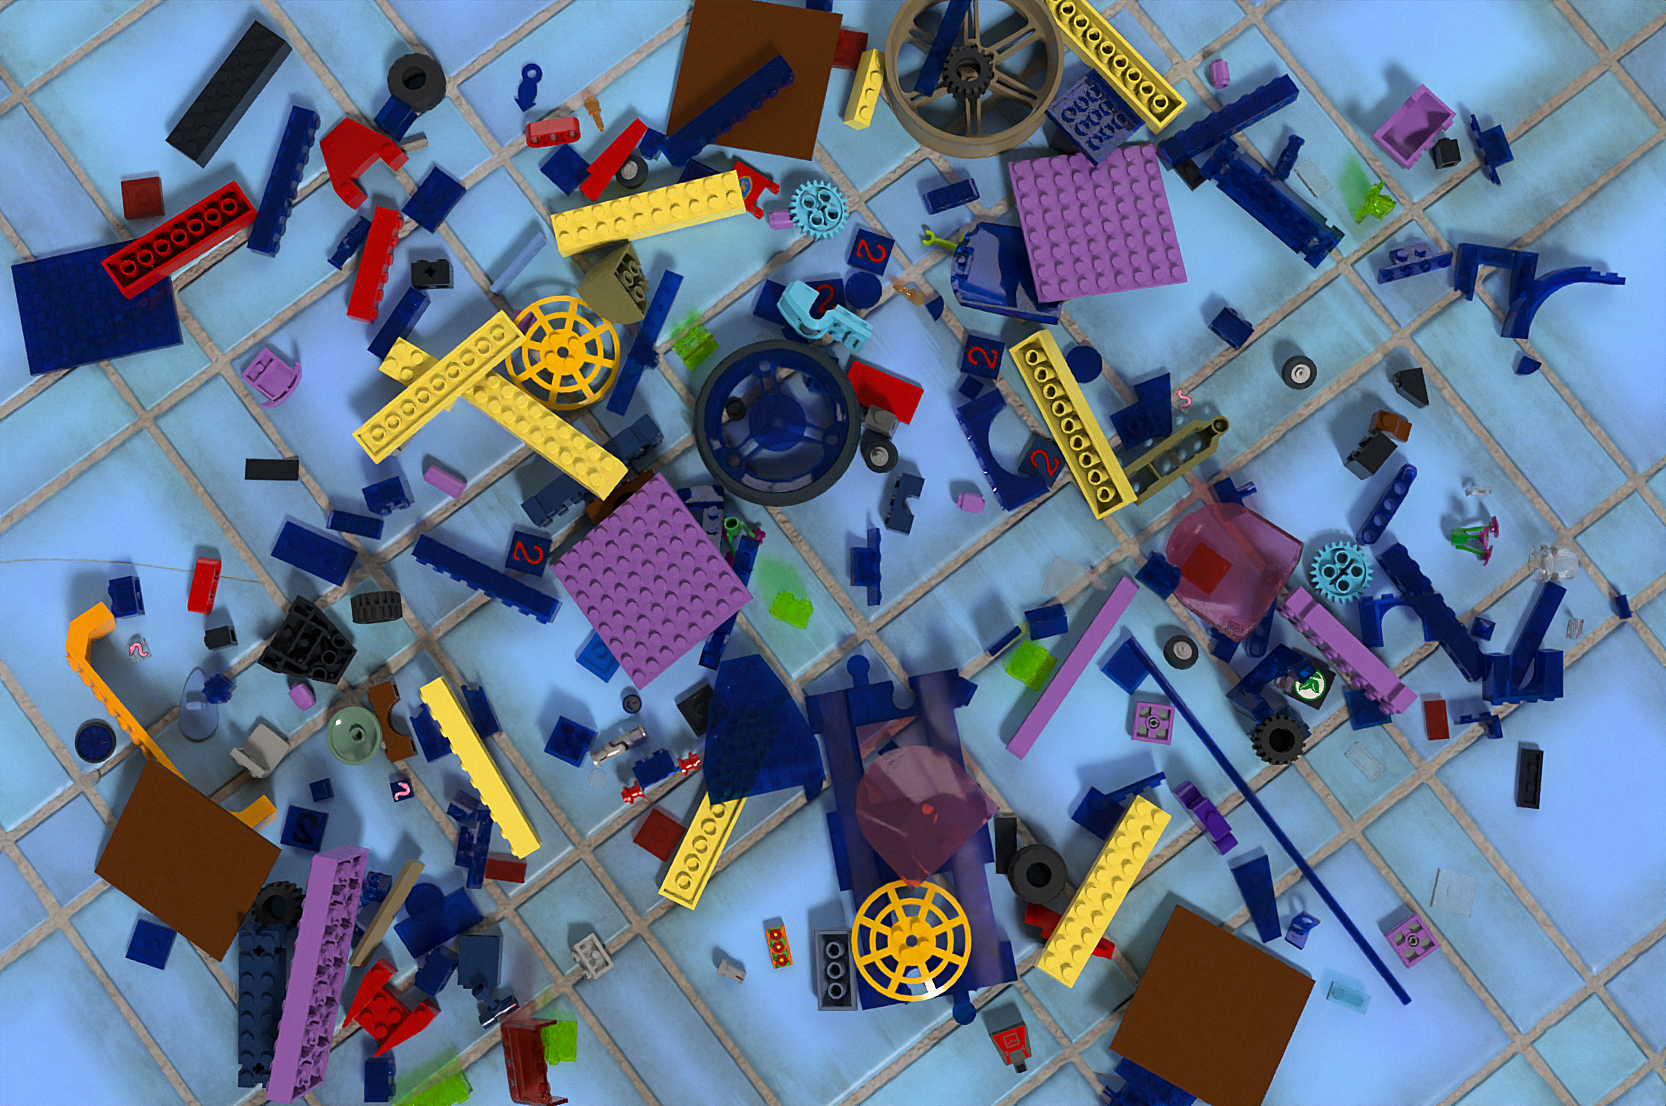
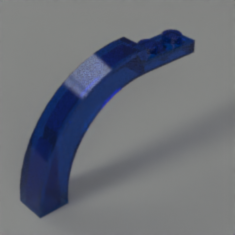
(1525, 306)
(719, 638)

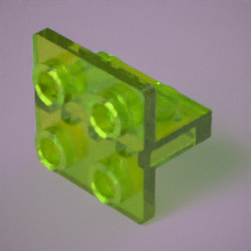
(1375, 204)
(695, 346)
(1031, 665)
(560, 1042)

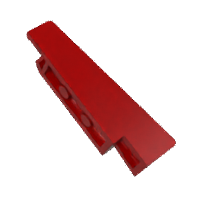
(610, 161)
(1048, 919)

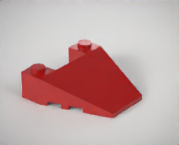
(350, 152)

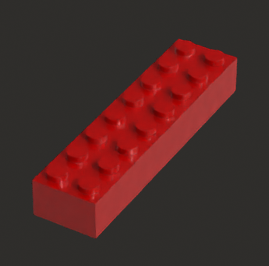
(180, 240)

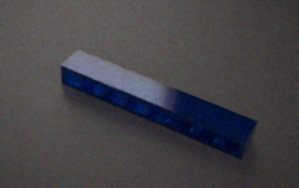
(727, 111)
(1227, 122)
(284, 181)
(486, 578)
(1457, 644)

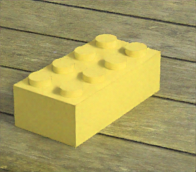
(407, 364)

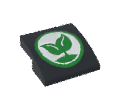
(1314, 689)

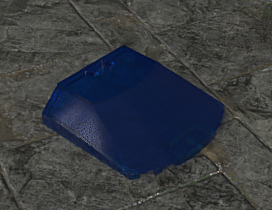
(995, 275)

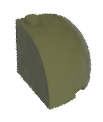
(616, 287)

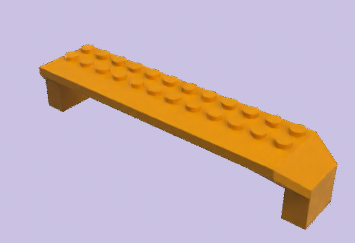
(81, 636)

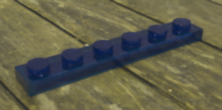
(941, 46)
(1535, 630)

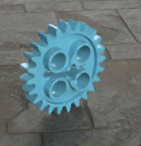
(833, 206)
(1328, 559)

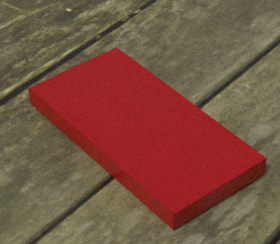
(884, 391)

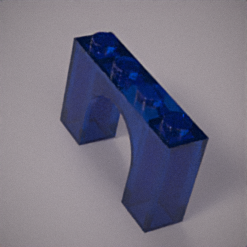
(1425, 603)
(1279, 663)
(1544, 685)

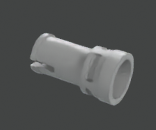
(726, 969)

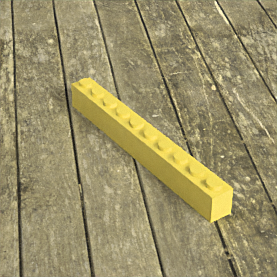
(481, 767)

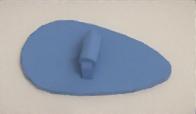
(197, 716)

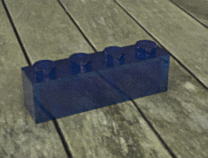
(399, 323)

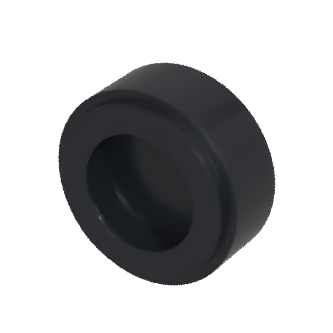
(736, 411)

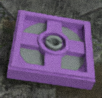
(1153, 723)
(1411, 940)

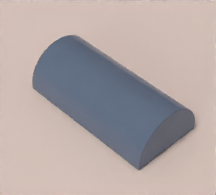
(835, 970)

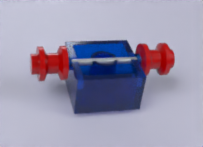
(656, 769)

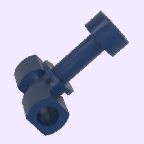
(495, 1007)

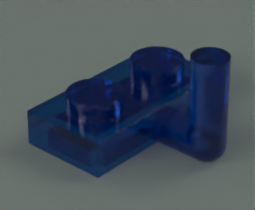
(1224, 647)

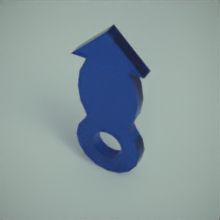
(528, 88)

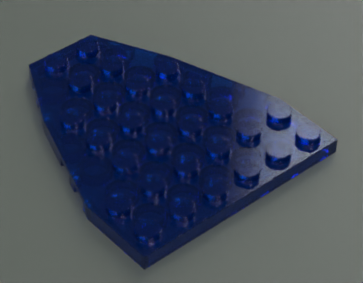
(756, 735)

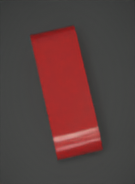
(552, 132)
(204, 585)

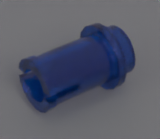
(1623, 607)

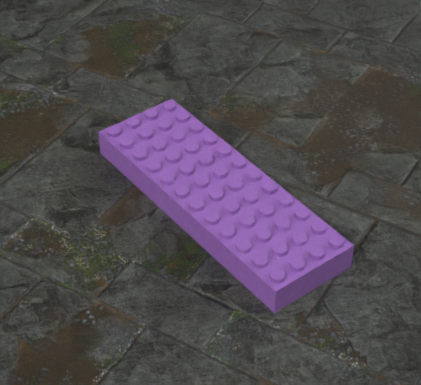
(317, 972)

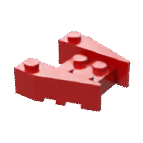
(384, 1013)

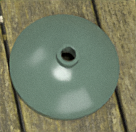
(344, 736)

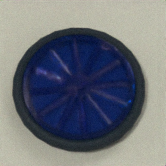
(95, 742)

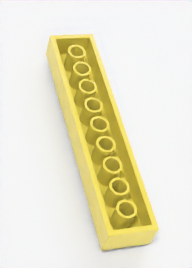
(1117, 62)
(648, 213)
(1072, 424)
(546, 433)
(1102, 891)

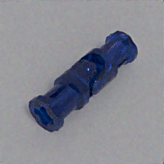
(1288, 157)
(353, 239)

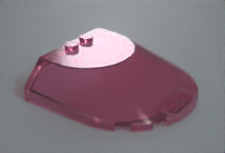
(1261, 562)
(919, 810)

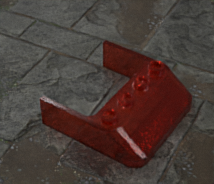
(526, 1062)

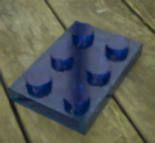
(434, 200)

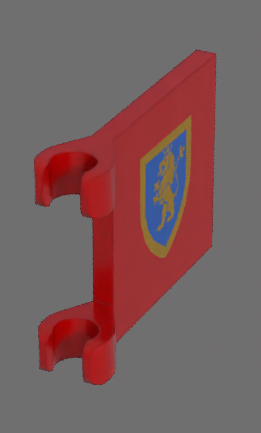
(752, 186)

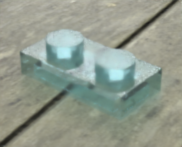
(1348, 997)

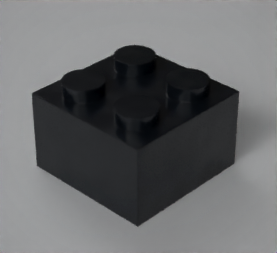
(1370, 455)

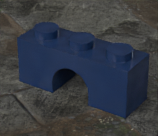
(908, 487)

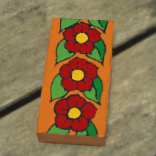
(779, 946)

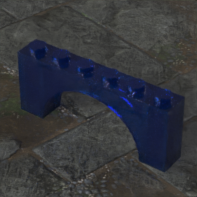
(1012, 489)

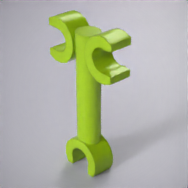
(940, 242)

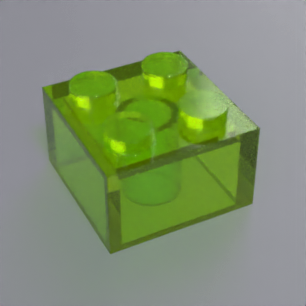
(791, 610)

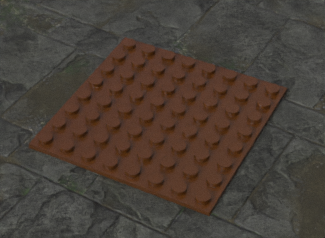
(734, 41)
(187, 859)
(1212, 1013)

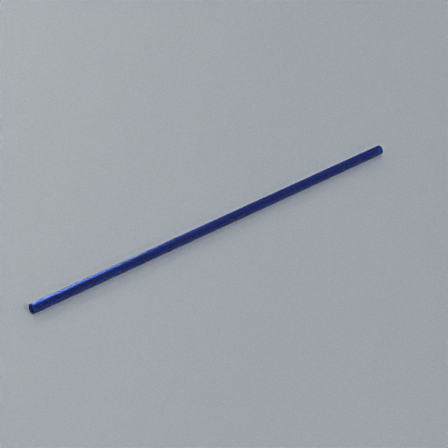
(1269, 821)

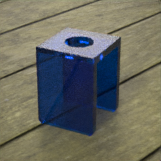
(395, 118)

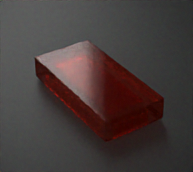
(1436, 720)
(505, 870)

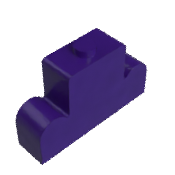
(1205, 817)

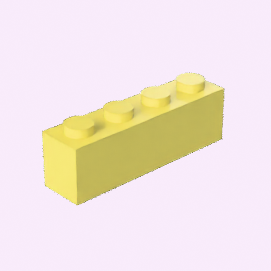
(865, 89)

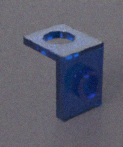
(1299, 929)

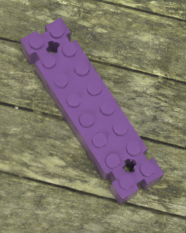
(1346, 651)

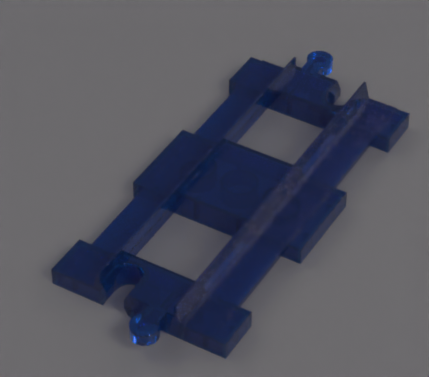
(865, 871)

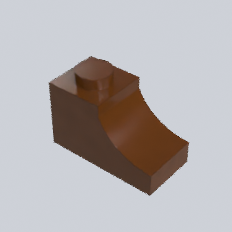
(1390, 425)

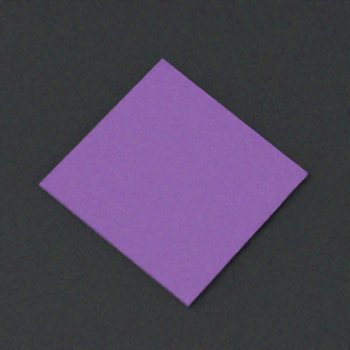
(1096, 225)
(651, 581)

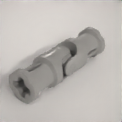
(615, 747)

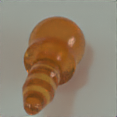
(592, 105)
(917, 297)

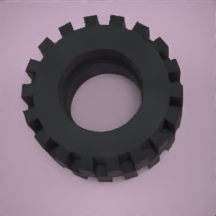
(971, 59)
(376, 607)
(1293, 746)
(264, 899)

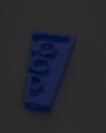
(1257, 891)

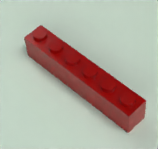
(375, 265)

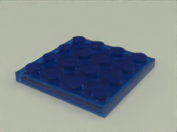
(1094, 117)

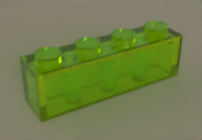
(444, 1093)

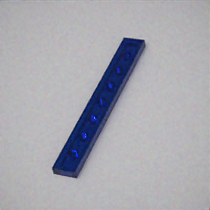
(644, 343)

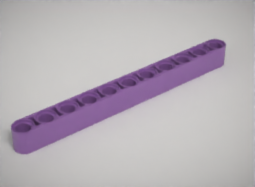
(1072, 667)

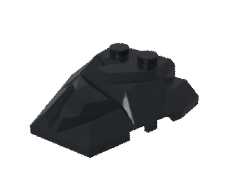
(308, 645)

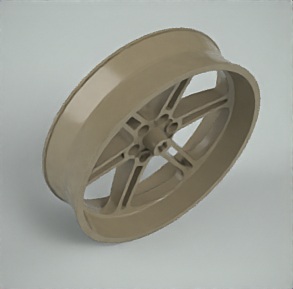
(982, 145)

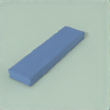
(518, 264)

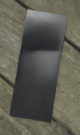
(272, 469)
(1005, 842)

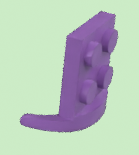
(272, 378)

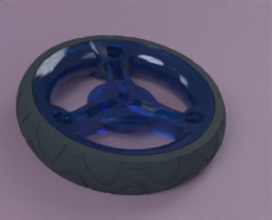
(747, 362)

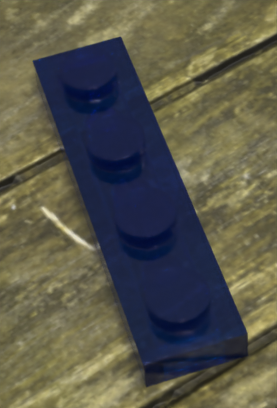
(1135, 788)

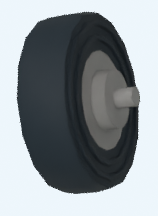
(632, 172)
(1299, 372)
(881, 456)
(1181, 652)

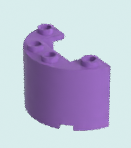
(1413, 127)

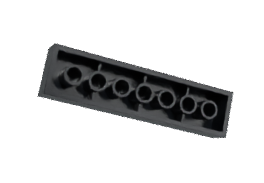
(229, 94)

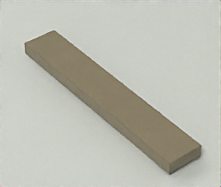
(386, 913)

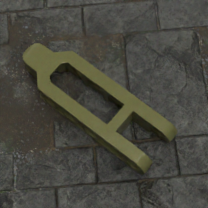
(1210, 434)

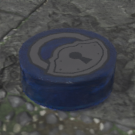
(632, 704)

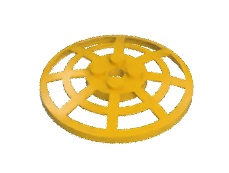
(573, 362)
(907, 954)

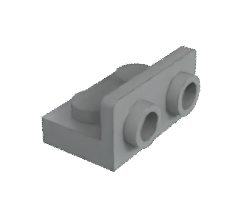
(591, 957)

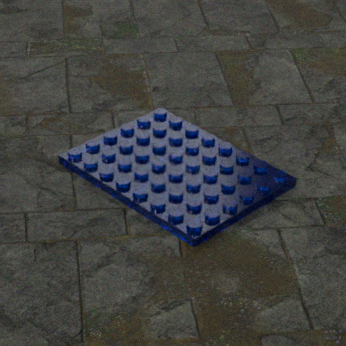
(80, 316)

